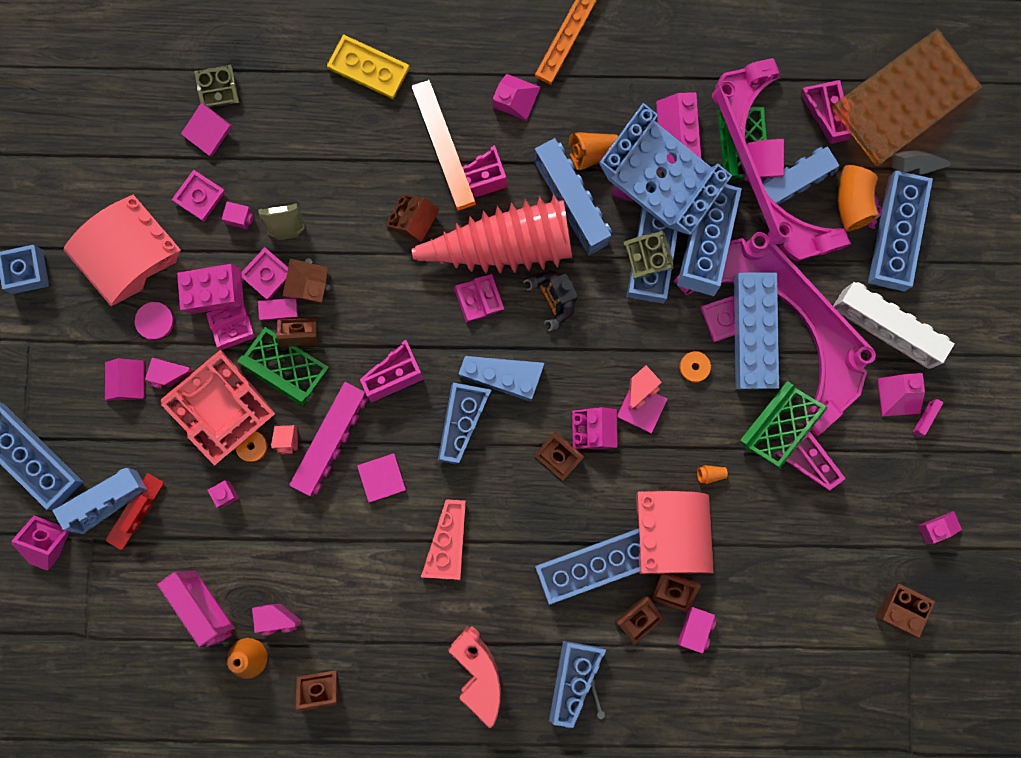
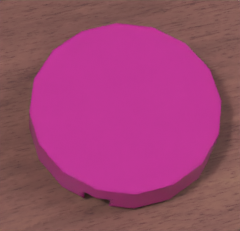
(154, 321)

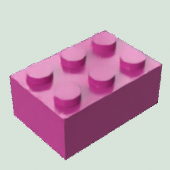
(210, 289)

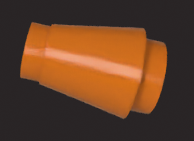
(710, 474)

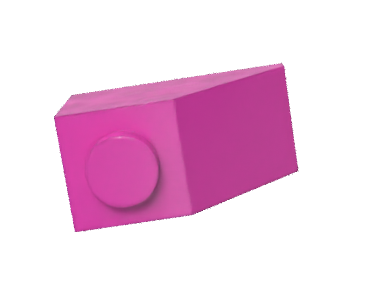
(165, 373)
(939, 528)

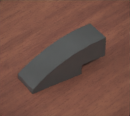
(917, 162)

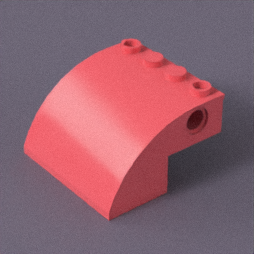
(121, 249)
(217, 407)
(674, 532)
(483, 689)

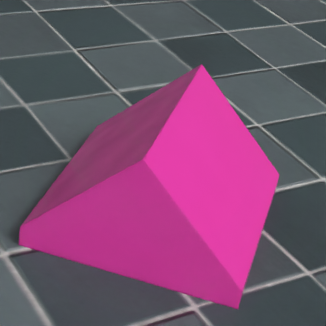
(124, 379)

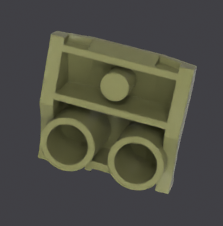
(217, 86)
(283, 221)
(649, 254)

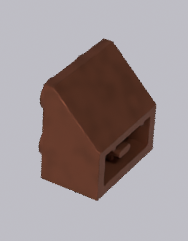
(412, 217)
(905, 610)

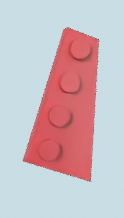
(446, 548)

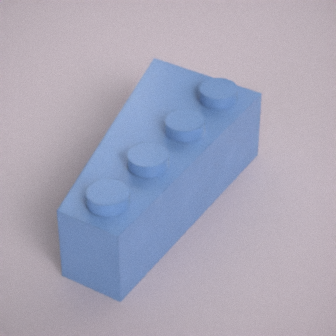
(801, 175)
(503, 375)
(461, 418)
(100, 501)
(575, 673)

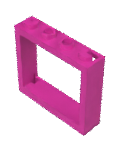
(197, 607)

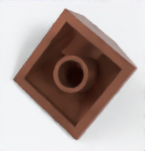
(305, 281)

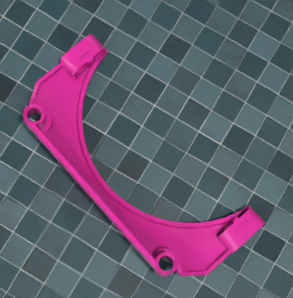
(735, 95)
(835, 339)

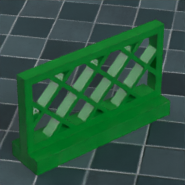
(728, 148)
(276, 381)
(768, 419)

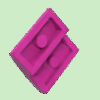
(768, 157)
(478, 298)
(230, 326)

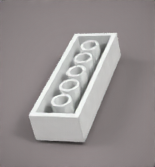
(893, 326)

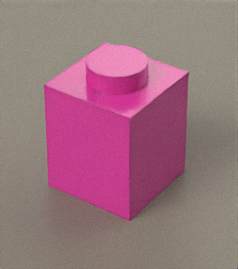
(237, 215)
(223, 494)

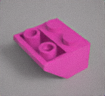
(595, 428)
(273, 617)

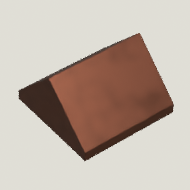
(296, 332)
(558, 456)
(674, 591)
(639, 619)
(317, 691)

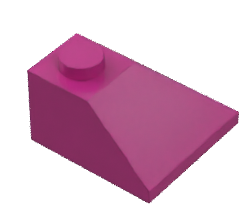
(515, 97)
(901, 394)
(40, 542)

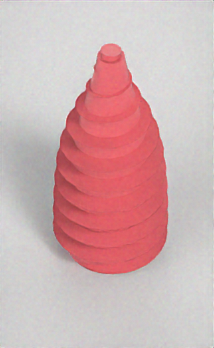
(506, 238)

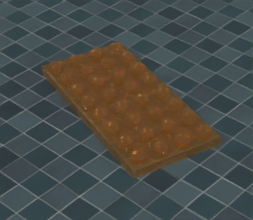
(906, 97)

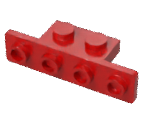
(134, 512)

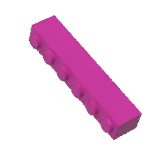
(328, 440)

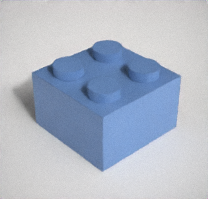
(23, 269)

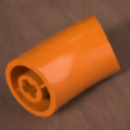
(857, 197)

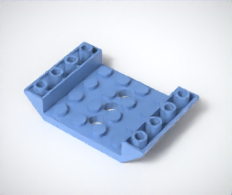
(687, 185)

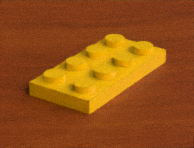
(368, 66)

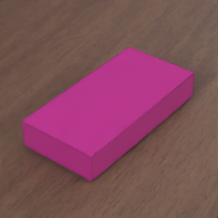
(277, 309)
(927, 418)

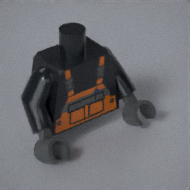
(558, 293)

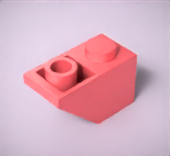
(642, 385)
(285, 439)

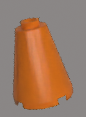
(589, 148)
(247, 658)

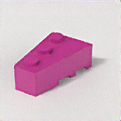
(819, 102)
(485, 174)
(392, 374)
(814, 463)

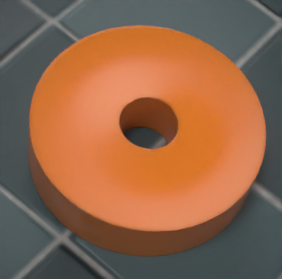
(694, 375)
(255, 454)

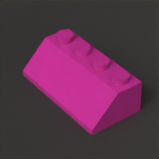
(680, 118)

